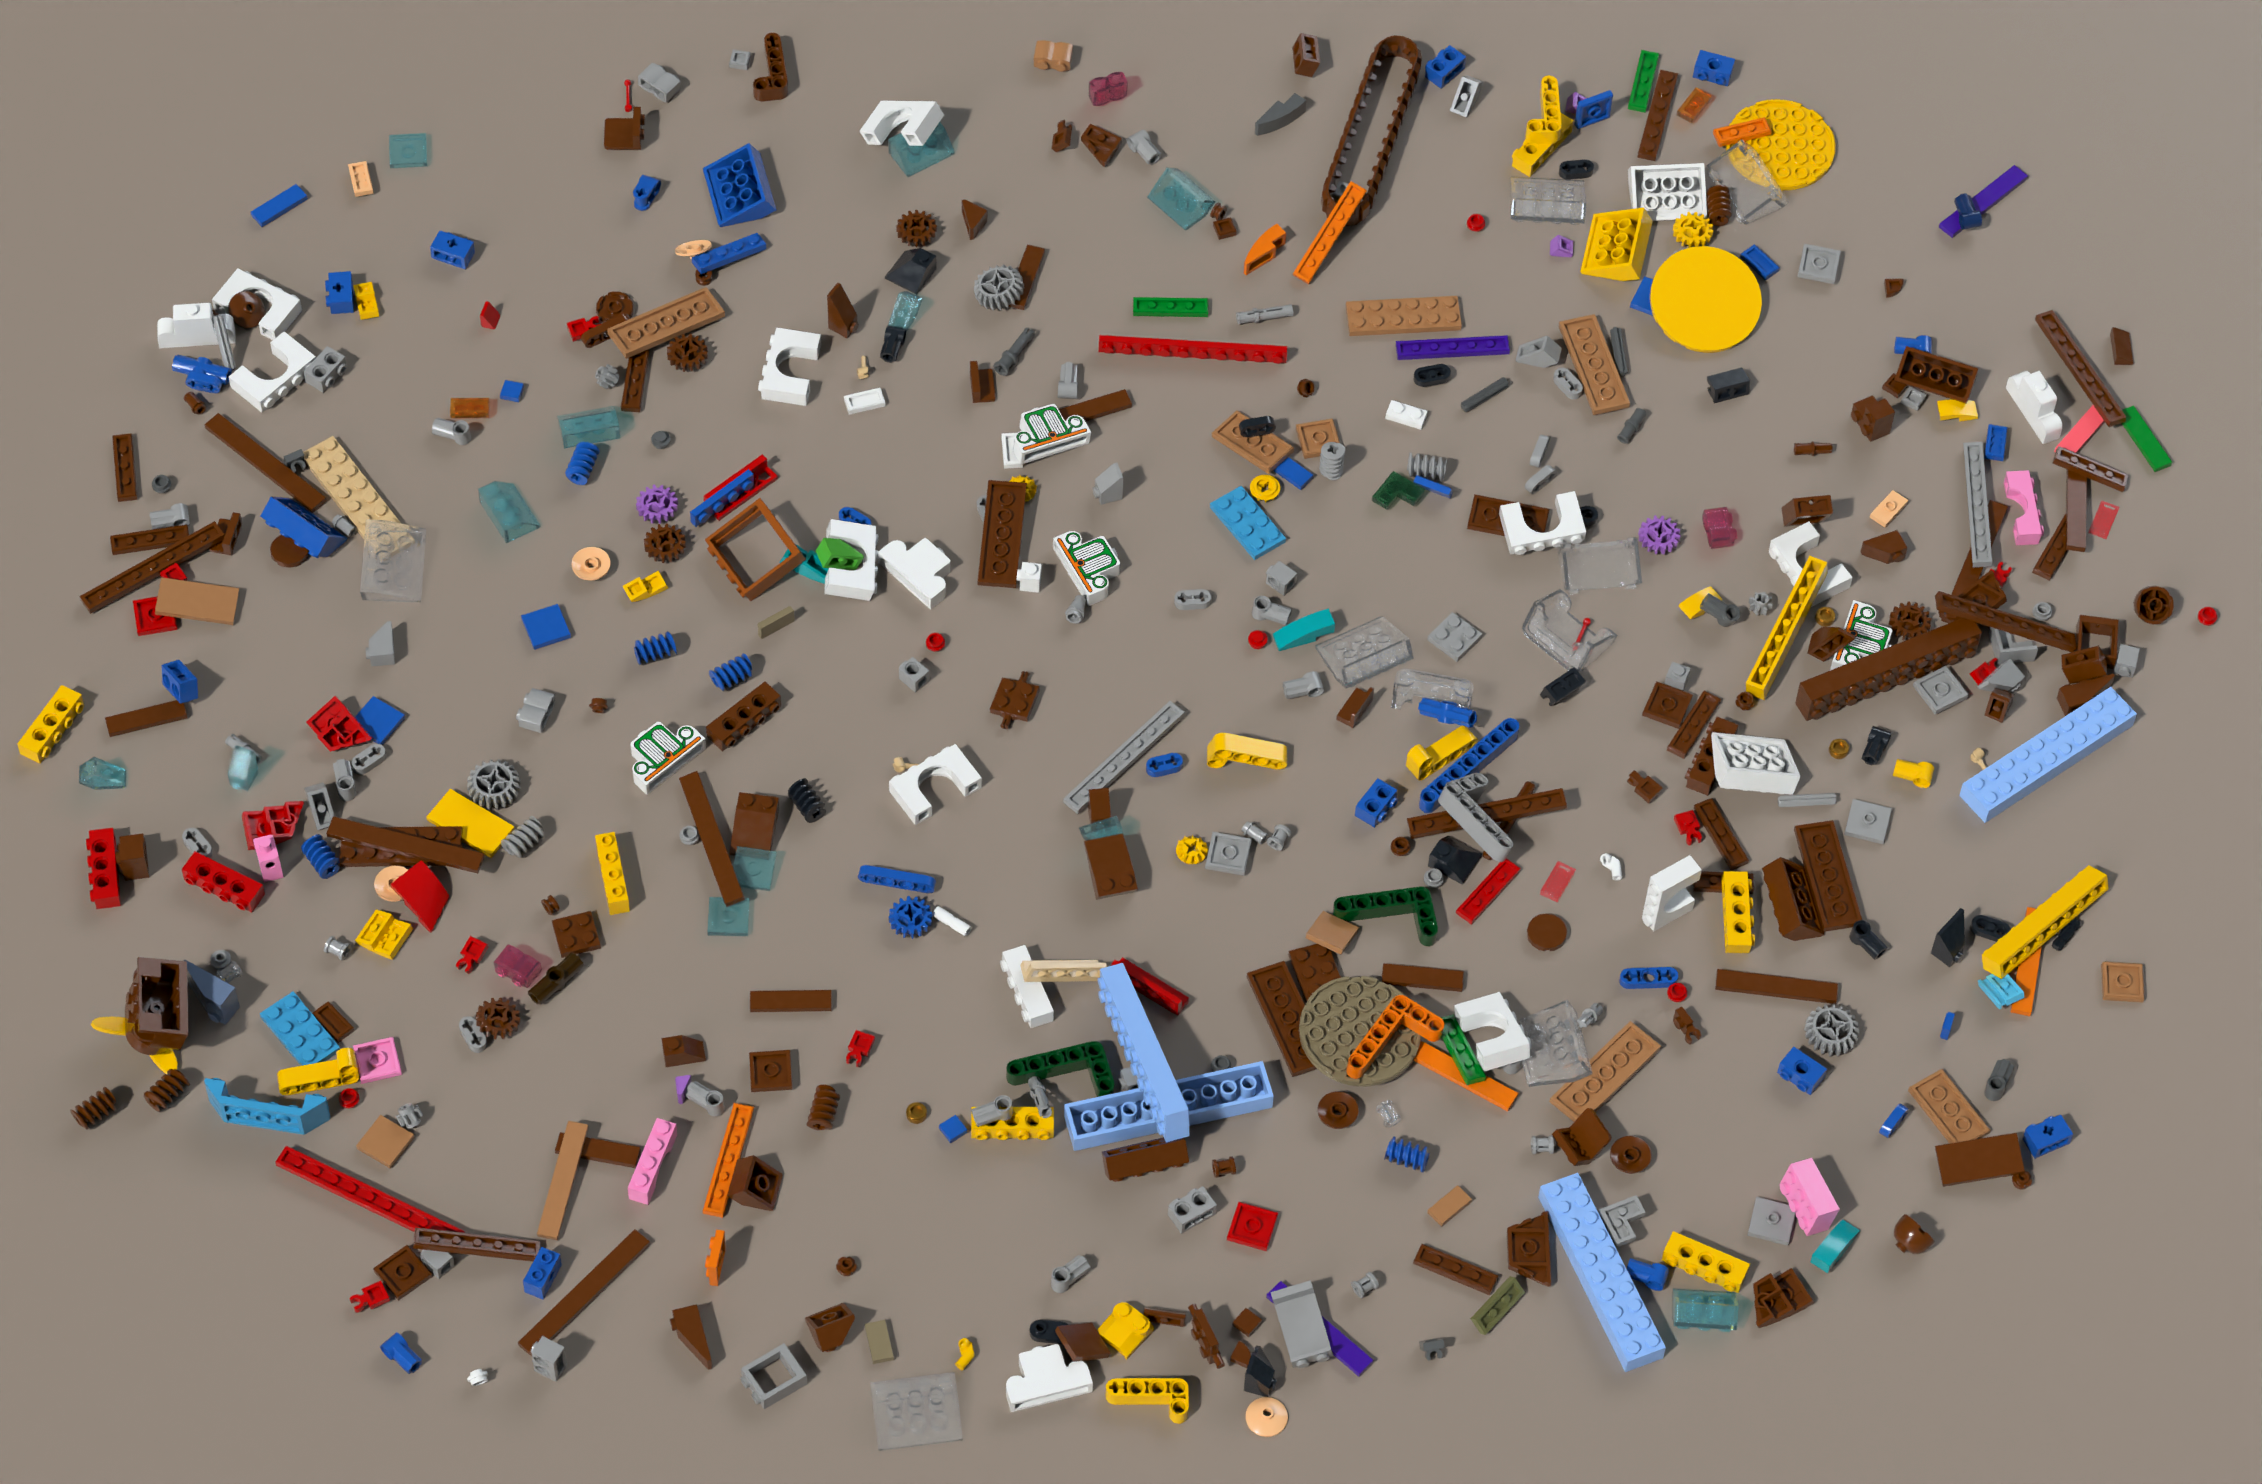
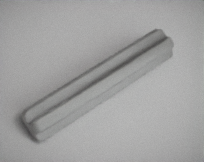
(223, 342)
(1807, 800)

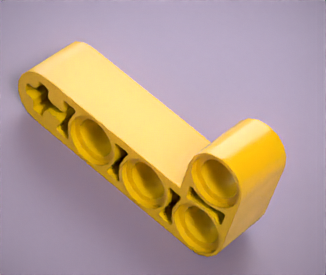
(1549, 127)
(1245, 750)
(1429, 760)
(320, 1075)
(1148, 1397)

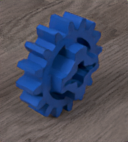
(901, 921)

